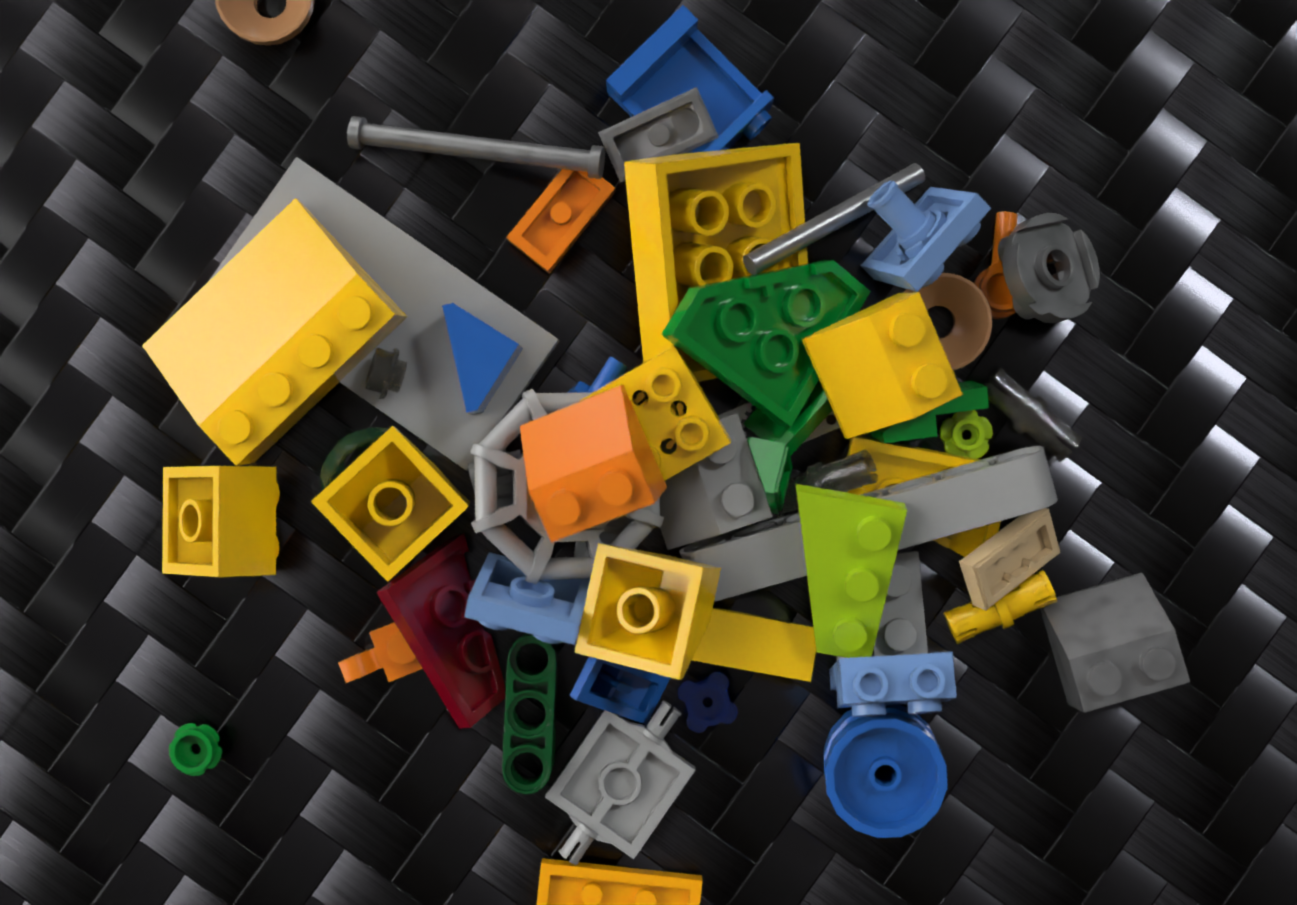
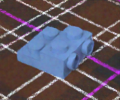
(505, 600)
(879, 681)

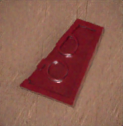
(452, 649)

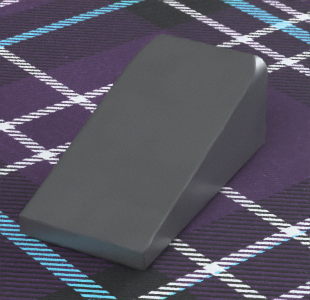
(660, 131)

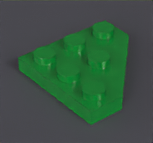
(753, 330)

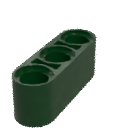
(525, 737)

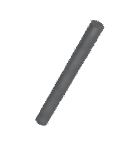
(826, 222)

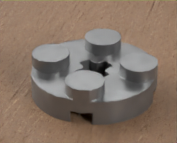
(1026, 273)

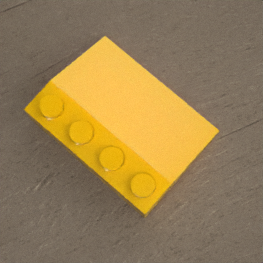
(699, 219)
(272, 334)

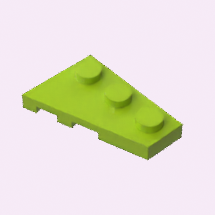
(849, 565)

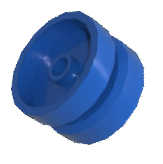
(892, 800)

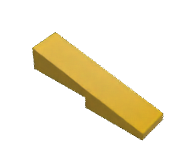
(758, 645)

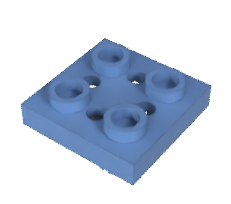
(921, 233)

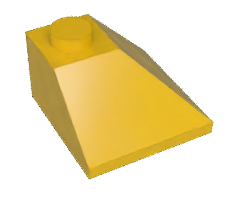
(646, 609)

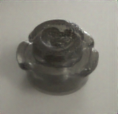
(385, 372)

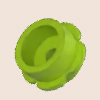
(952, 429)

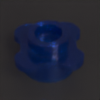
(720, 711)

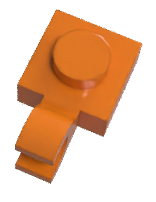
(389, 653)

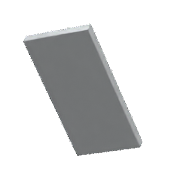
(419, 284)

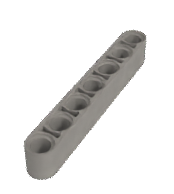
(935, 506)

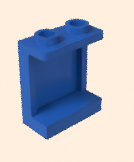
(681, 60)

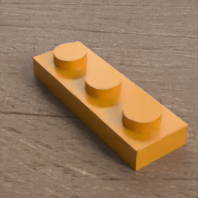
(614, 885)

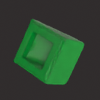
(774, 469)

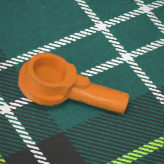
(992, 280)

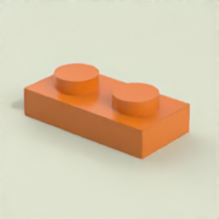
(560, 216)

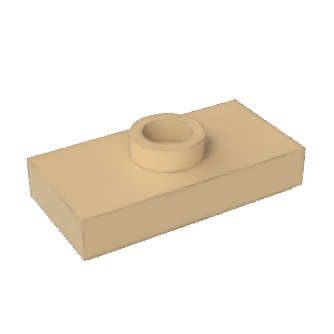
(1009, 557)

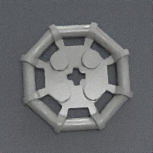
(491, 520)

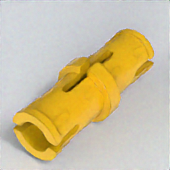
(1028, 596)

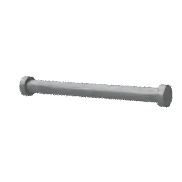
(362, 133)

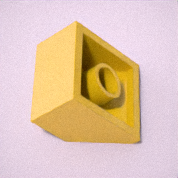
(882, 365)
(391, 502)
(220, 521)

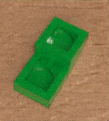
(924, 426)

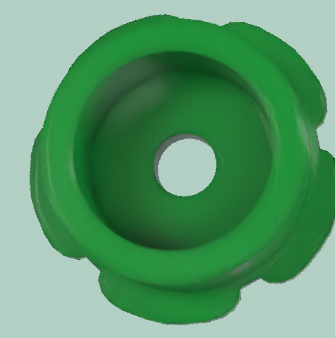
(181, 752)

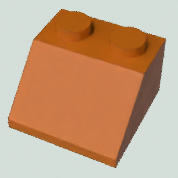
(589, 464)

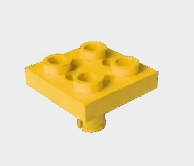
(694, 432)

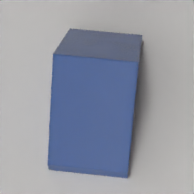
(480, 356)
(619, 689)

